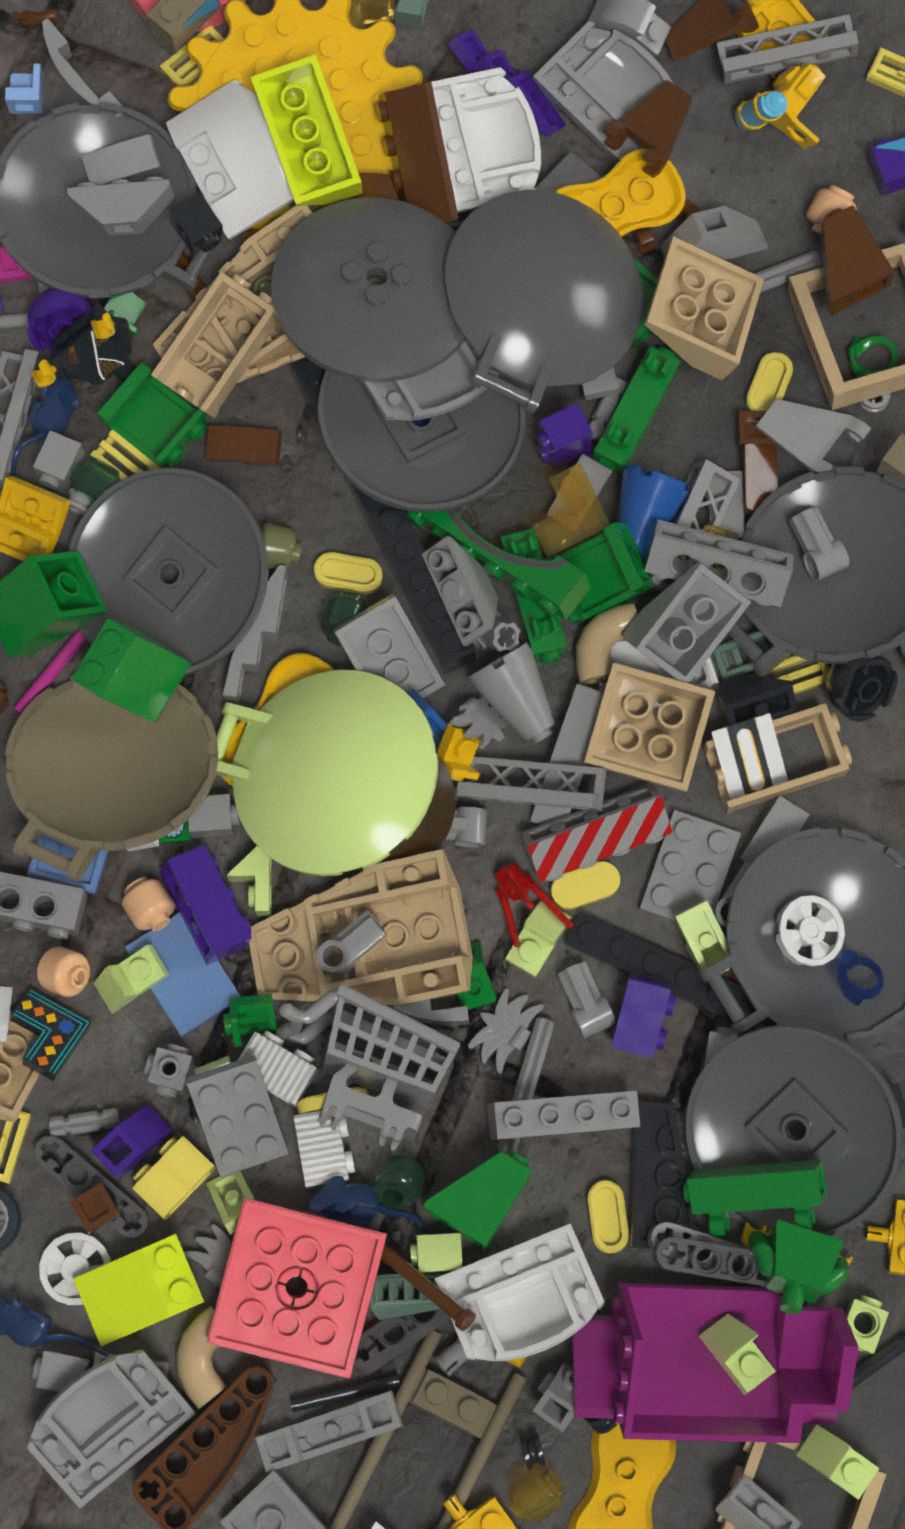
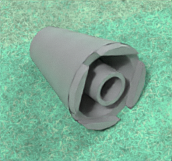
(517, 693)

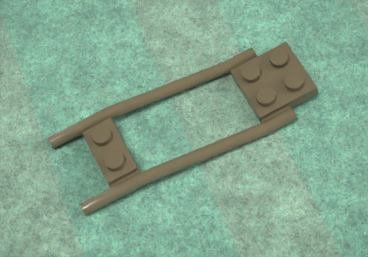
(449, 1403)

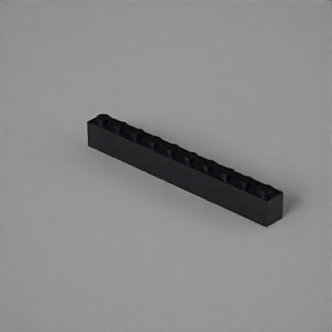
(401, 550)

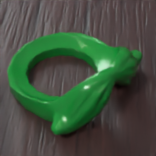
(862, 345)

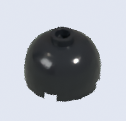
(861, 686)

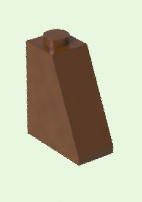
(851, 260)

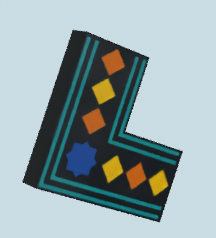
(57, 1032)

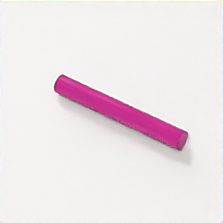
(51, 670)

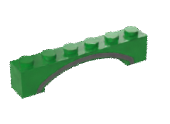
(552, 583)

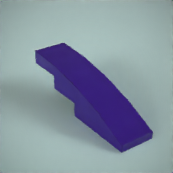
(476, 59)

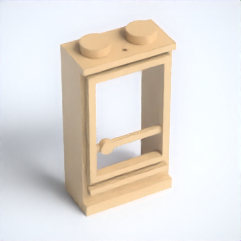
(187, 378)
(836, 757)

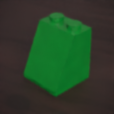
(46, 602)
(131, 670)
(482, 1198)

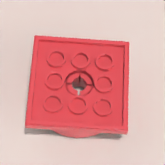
(304, 1329)

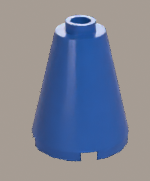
(648, 498)

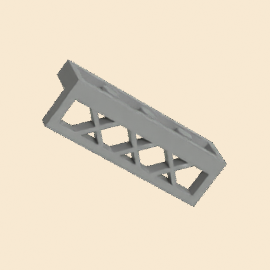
(778, 59)
(19, 407)
(699, 480)
(534, 796)

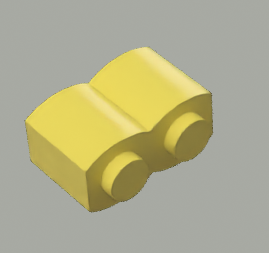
(172, 1177)

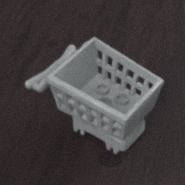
(361, 1068)

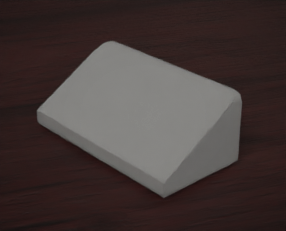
(752, 1508)

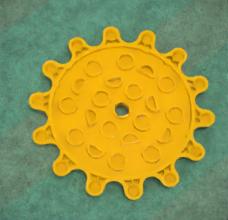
(348, 57)

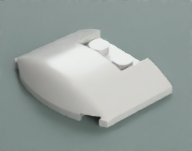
(486, 137)
(232, 157)
(524, 1297)

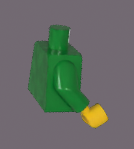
(797, 1262)

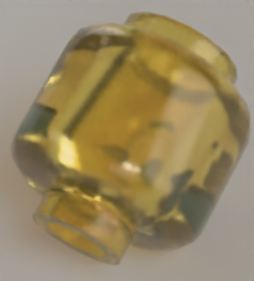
(536, 1495)

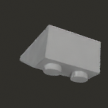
(686, 622)

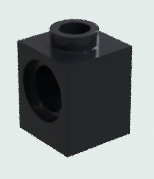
(196, 224)

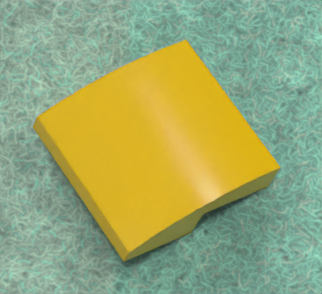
(29, 519)

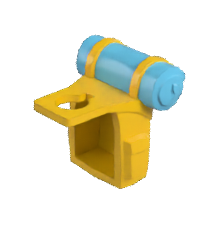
(783, 104)

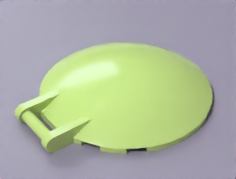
(331, 771)

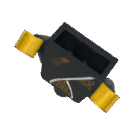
(89, 350)

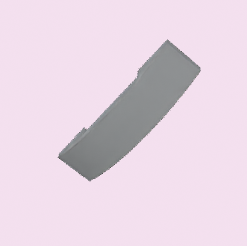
(59, 54)
(329, 1431)

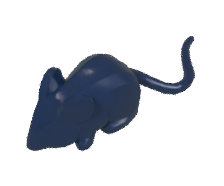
(50, 414)
(355, 1204)
(32, 1328)

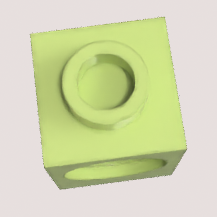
(437, 1253)
(867, 1342)

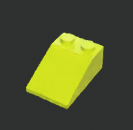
(138, 1290)

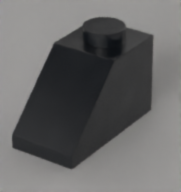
(753, 697)

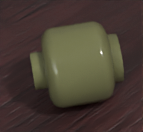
(280, 545)

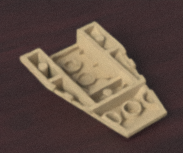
(235, 321)
(417, 961)

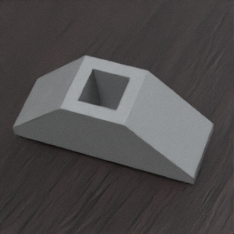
(122, 205)
(720, 233)
(463, 589)

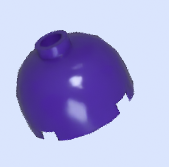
(51, 314)

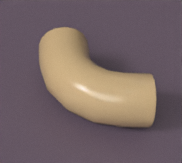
(597, 640)
(196, 1363)

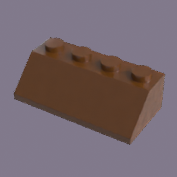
(417, 149)

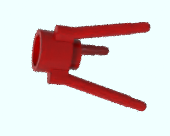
(516, 886)

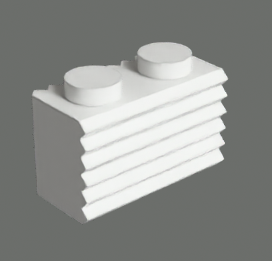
(283, 1072)
(322, 1149)

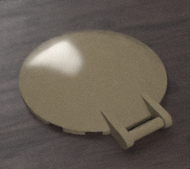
(105, 774)

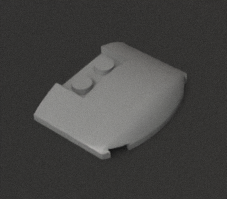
(600, 81)
(431, 392)
(106, 1423)

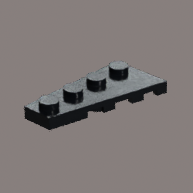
(657, 1175)

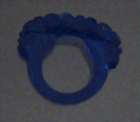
(847, 960)

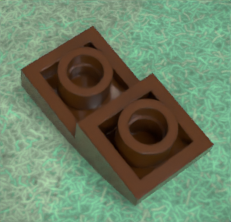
(243, 445)

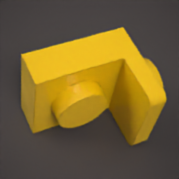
(458, 753)

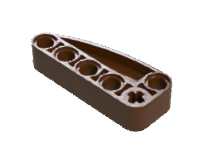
(207, 1467)

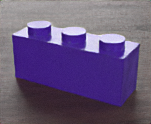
(206, 904)

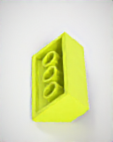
(307, 133)

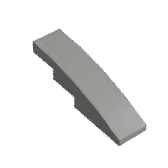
(266, 627)
(571, 746)

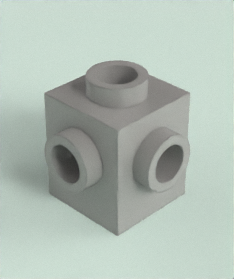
(170, 1084)
(557, 1399)

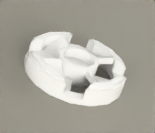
(809, 930)
(70, 1267)

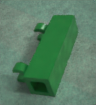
(637, 409)
(541, 630)
(756, 1188)

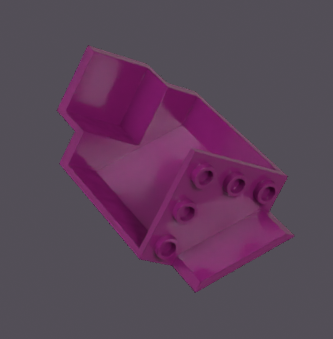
(665, 1384)

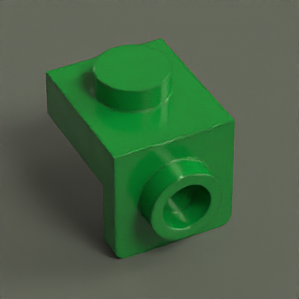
(249, 1016)

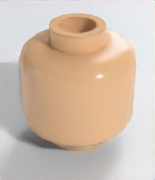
(825, 202)
(148, 904)
(63, 971)

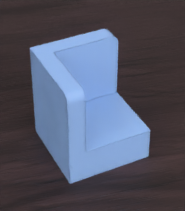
(26, 92)

